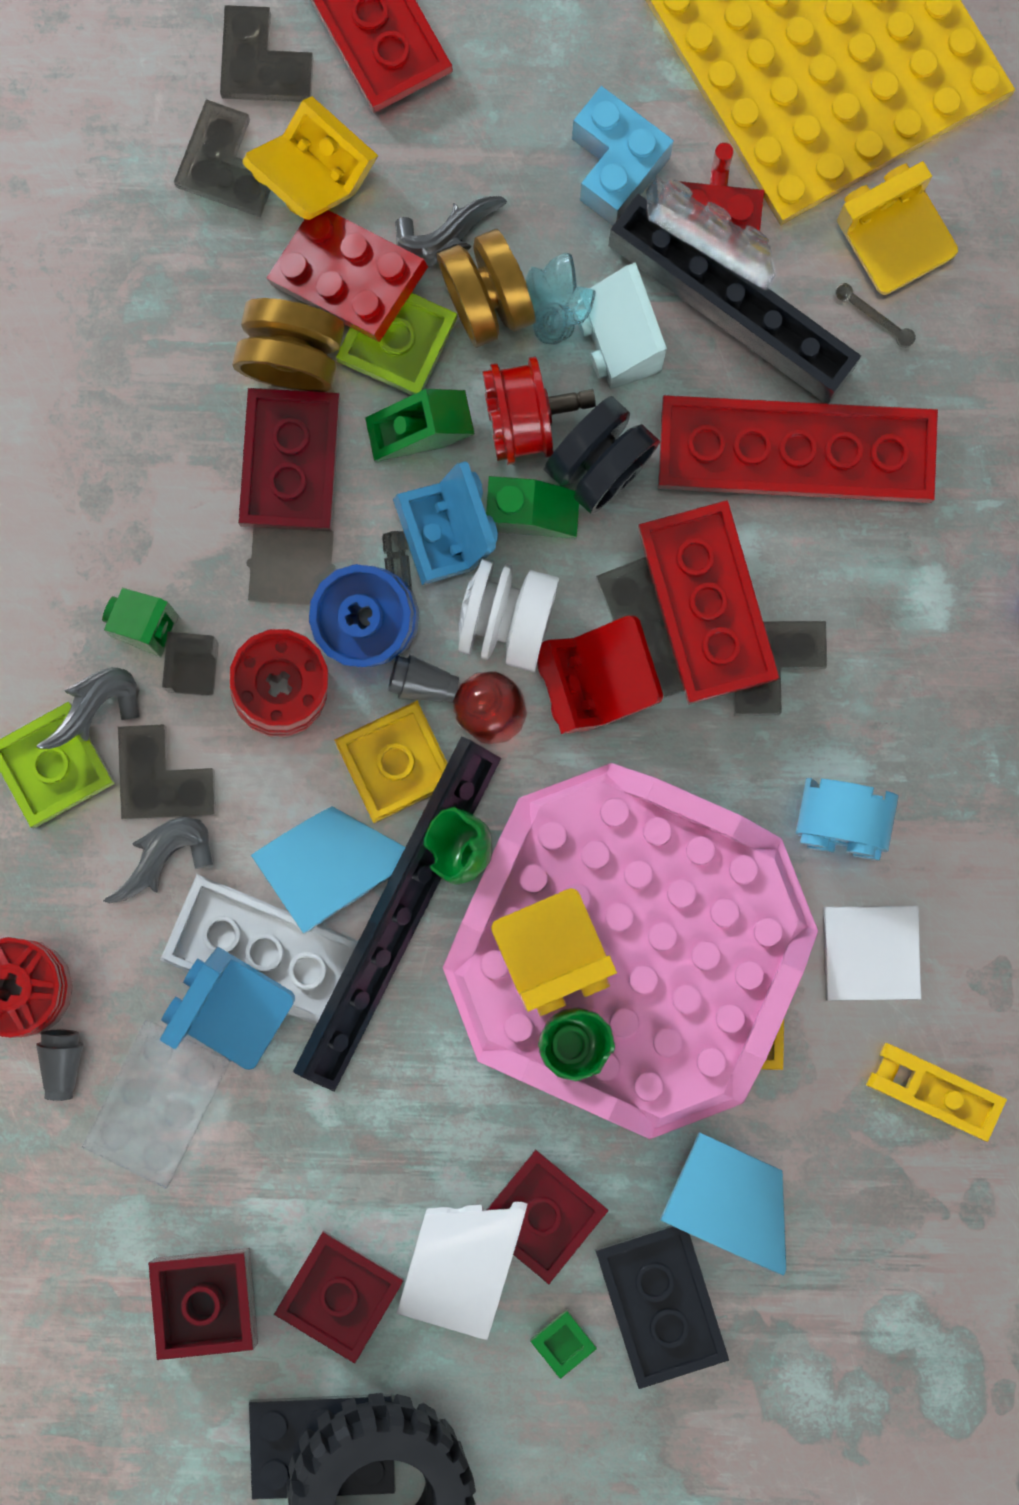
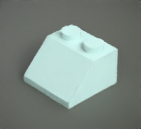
(624, 330)

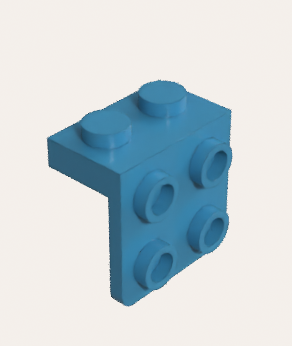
(447, 525)
(228, 1009)

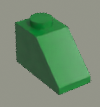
(420, 424)
(532, 507)
(140, 620)

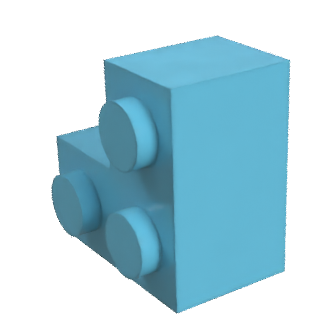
(627, 149)

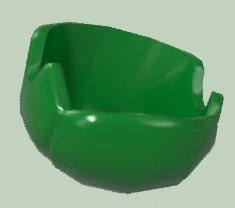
(459, 845)
(576, 1043)

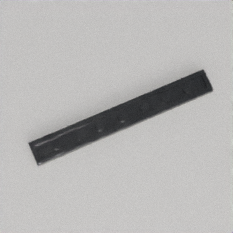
(391, 924)

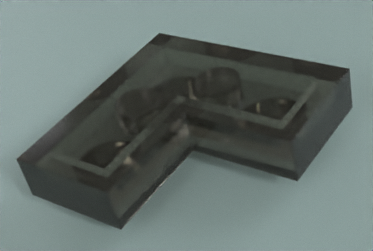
(251, 69)
(212, 164)
(794, 647)
(150, 788)

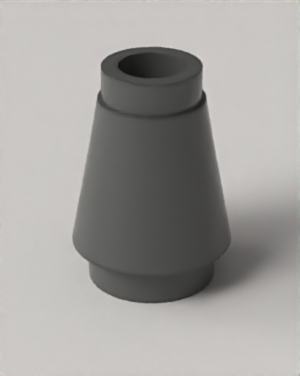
(420, 680)
(59, 1062)

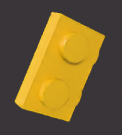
(313, 161)
(896, 228)
(553, 951)

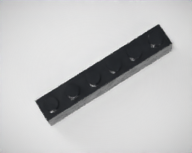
(736, 304)

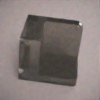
(190, 664)

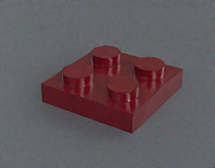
(555, 1218)
(339, 1296)

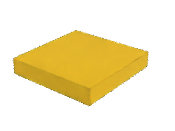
(393, 761)

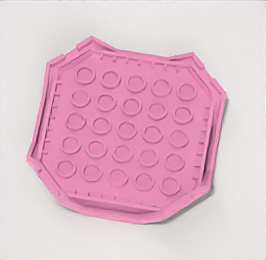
(694, 920)

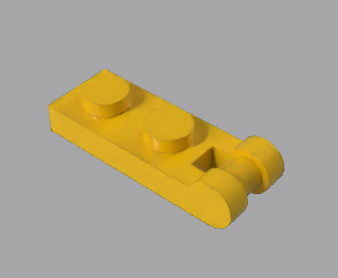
(938, 1093)

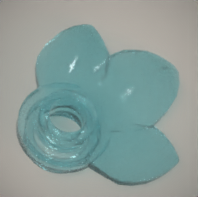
(557, 299)

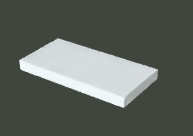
(263, 939)

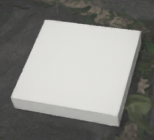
(872, 953)

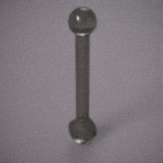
(904, 337)

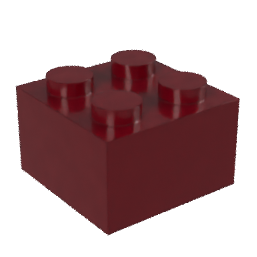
(203, 1304)

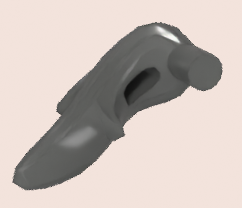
(450, 233)
(88, 697)
(158, 847)

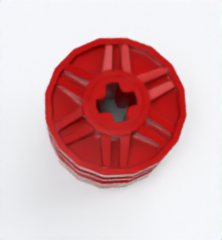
(272, 657)
(44, 986)

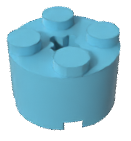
(846, 817)

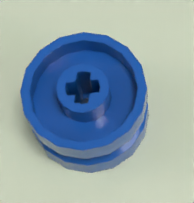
(337, 610)

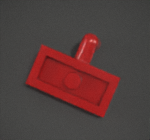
(741, 203)

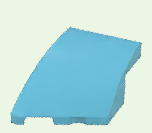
(326, 865)
(731, 1203)

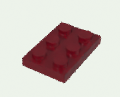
(289, 459)

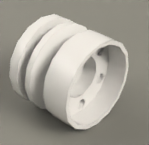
(507, 614)

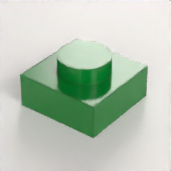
(563, 1344)

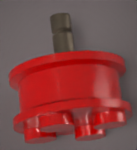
(523, 411)

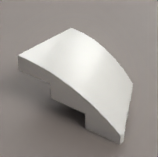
(461, 1267)

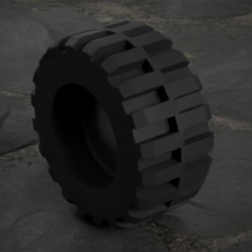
(379, 1433)

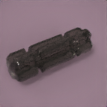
(397, 562)

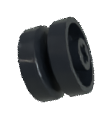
(600, 455)

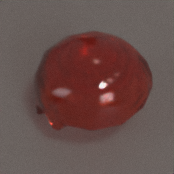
(490, 707)

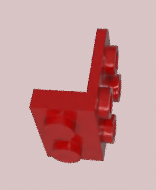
(599, 675)

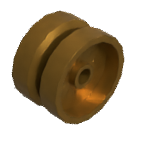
(491, 286)
(288, 345)

